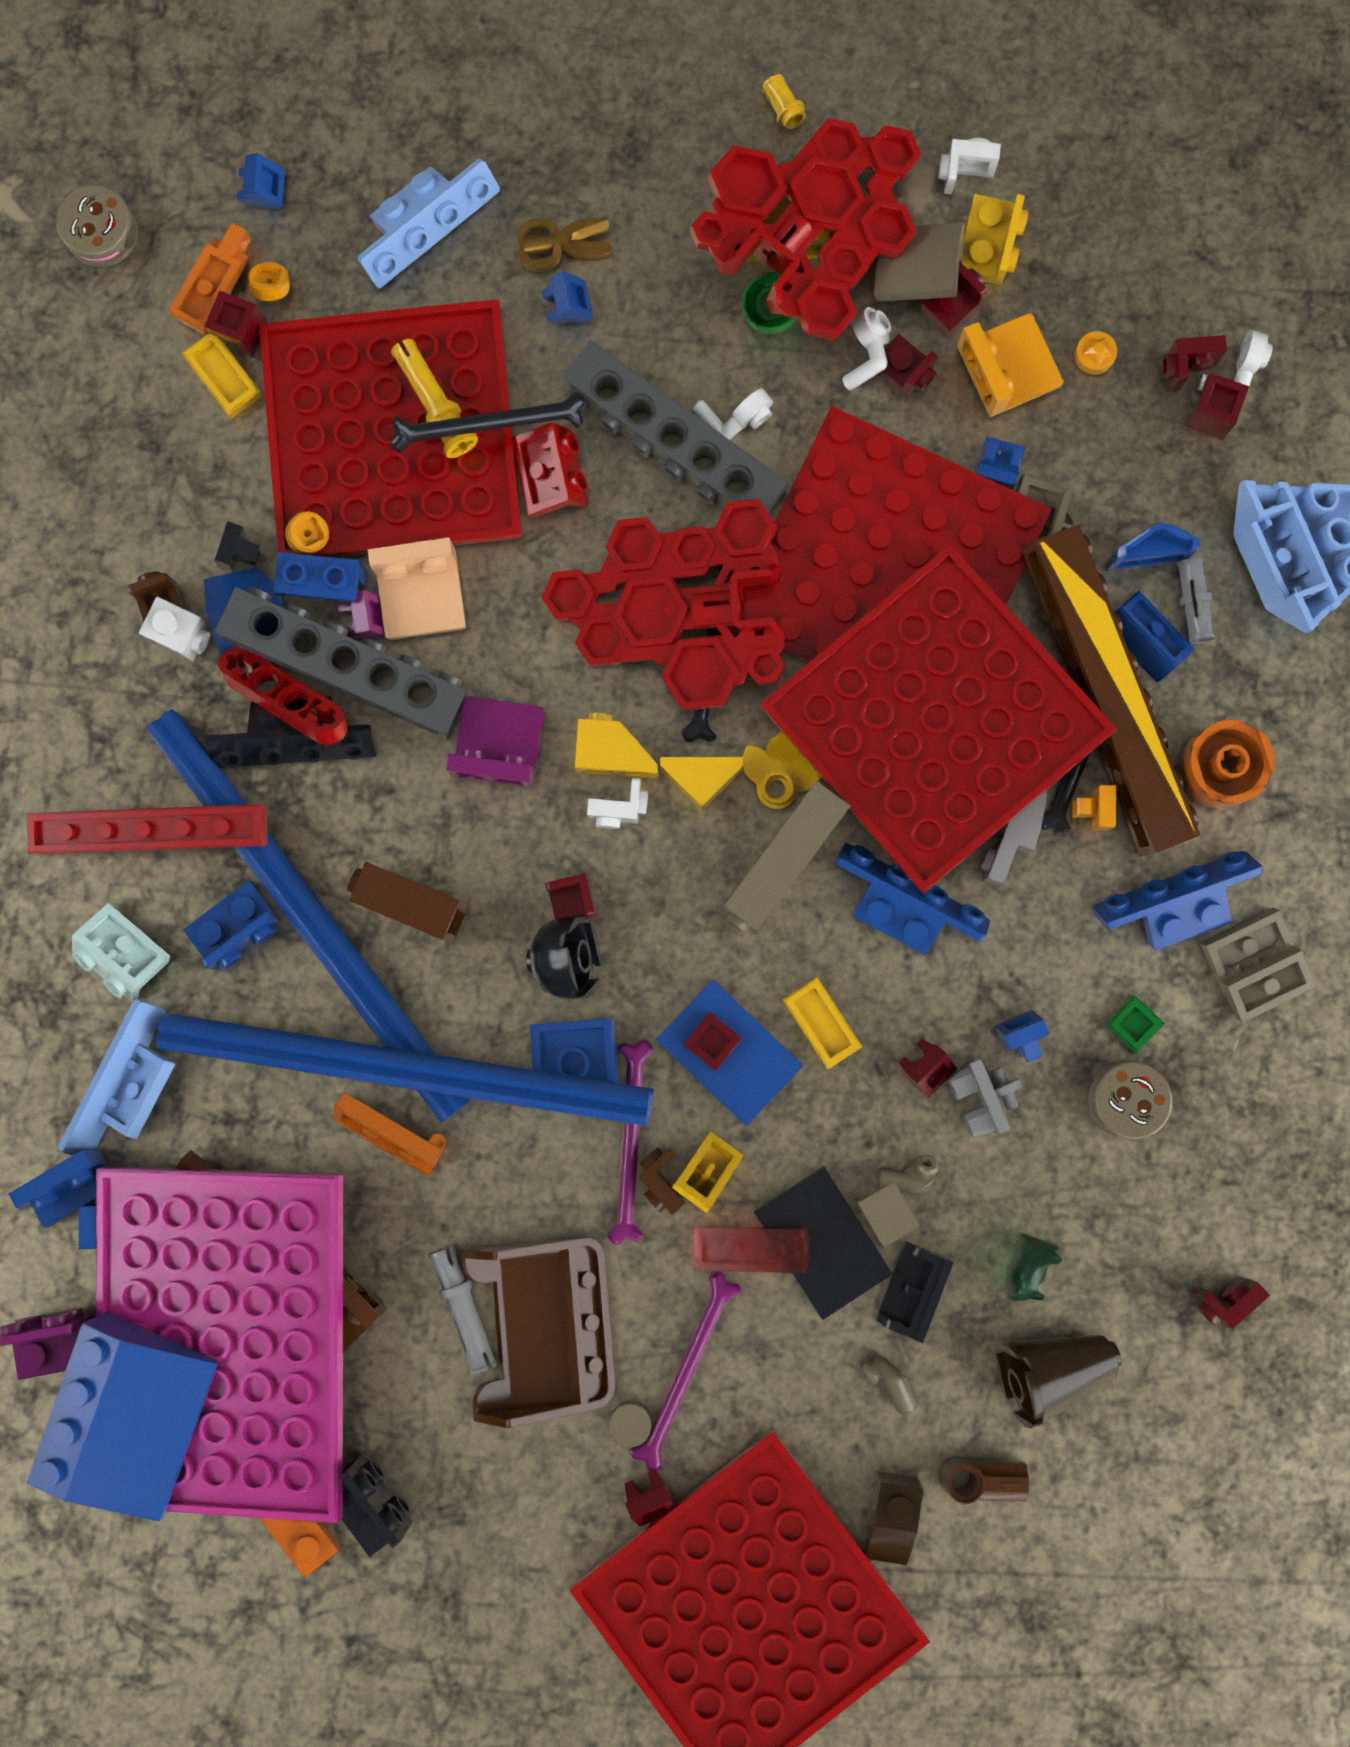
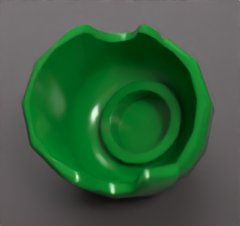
(756, 310)

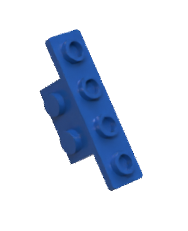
(1182, 903)
(900, 909)

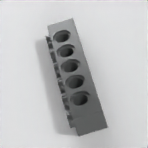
(599, 368)
(239, 628)

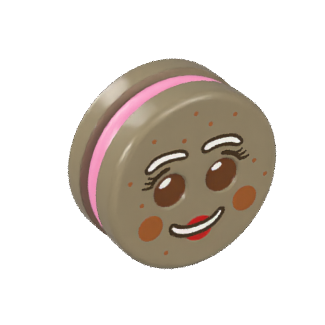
(97, 225)
(1130, 1099)

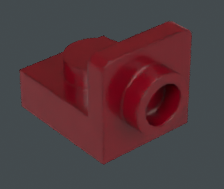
(953, 311)
(1193, 353)
(908, 367)
(1238, 1303)

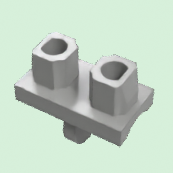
(976, 1080)

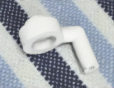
(873, 333)
(1253, 353)
(751, 411)

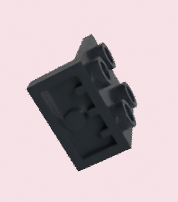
(370, 1507)

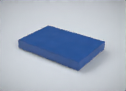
(751, 1071)

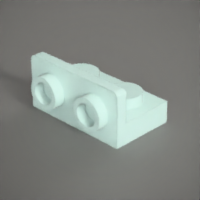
(117, 952)

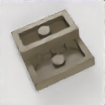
(925, 267)
(1258, 965)

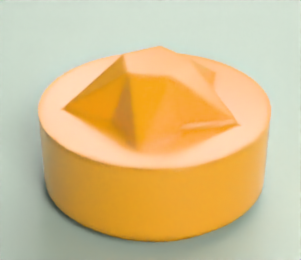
(269, 281)
(1095, 353)
(307, 533)

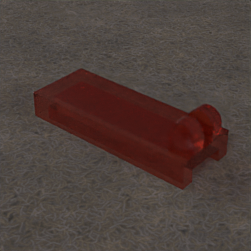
(751, 1249)

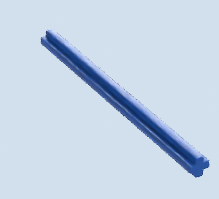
(300, 905)
(407, 1069)

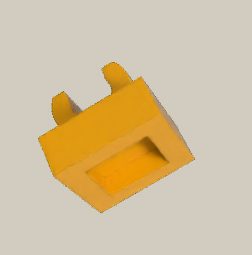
(1099, 808)

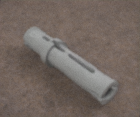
(462, 1309)

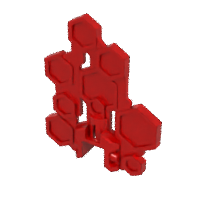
(821, 197)
(656, 611)

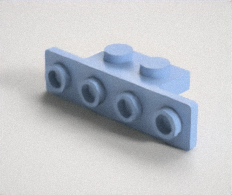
(423, 216)
(124, 1083)

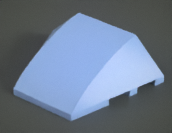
(1296, 547)

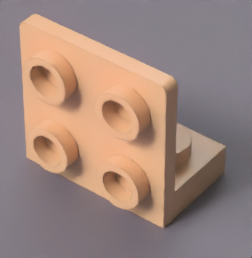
(418, 588)

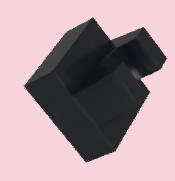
(236, 549)

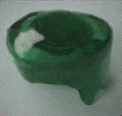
(1028, 1267)

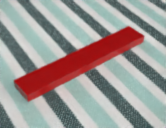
(147, 829)

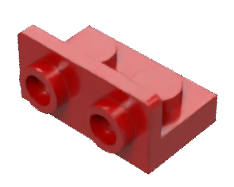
(549, 469)

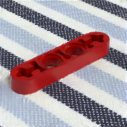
(286, 691)

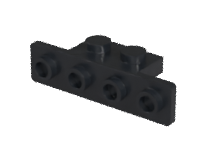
(276, 742)

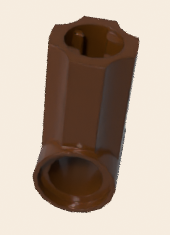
(988, 1480)

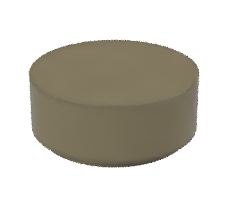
(630, 1424)

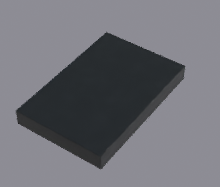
(841, 1251)

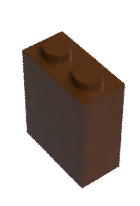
(407, 902)

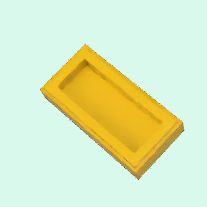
(222, 375)
(822, 1023)

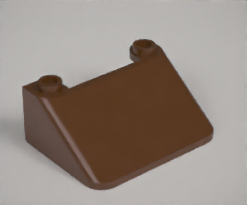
(548, 1330)

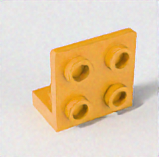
(1009, 363)

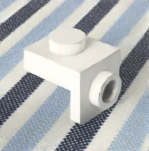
(968, 157)
(176, 629)
(611, 813)

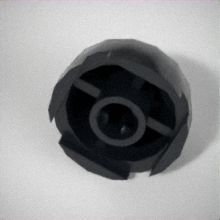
(564, 958)

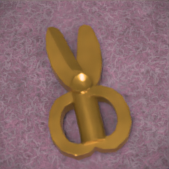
(569, 241)

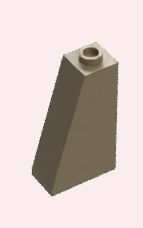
(785, 858)

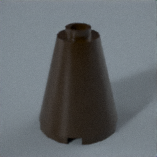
(1054, 1373)

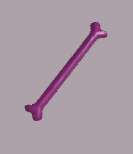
(625, 1225)
(651, 1449)

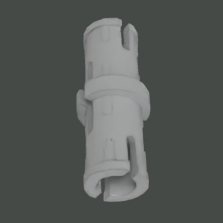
(1193, 574)

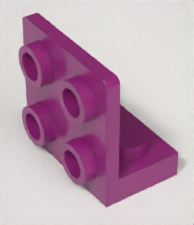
(497, 742)
(45, 1343)

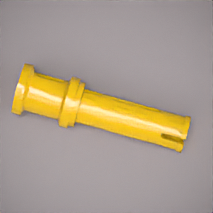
(432, 397)

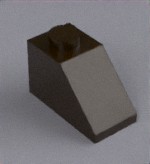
(893, 1517)

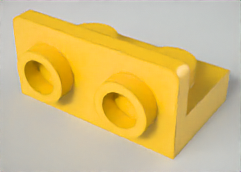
(991, 236)

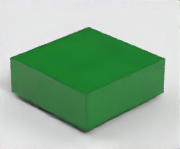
(1134, 1024)

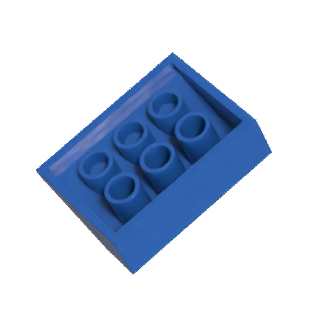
(122, 1419)

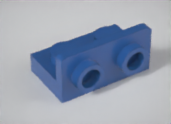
(319, 577)
(232, 926)
(61, 1188)

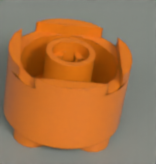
(1232, 741)

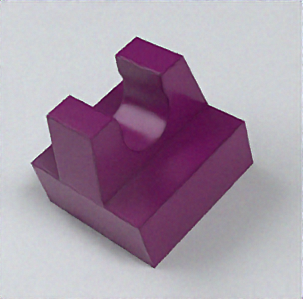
(366, 616)

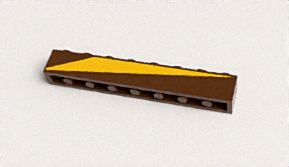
(1107, 673)

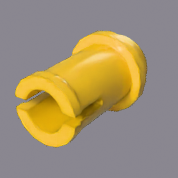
(788, 109)

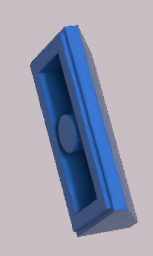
(1152, 637)

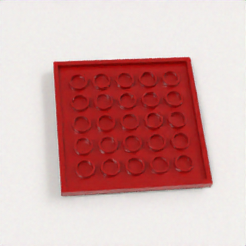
(330, 428)
(869, 519)
(937, 718)
(749, 1608)

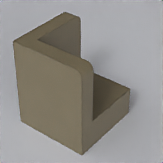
(887, 1214)

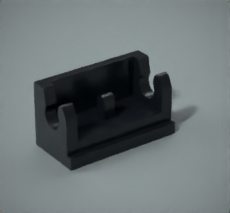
(914, 1291)

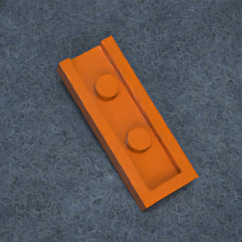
(389, 1135)

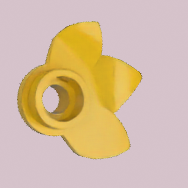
(781, 765)

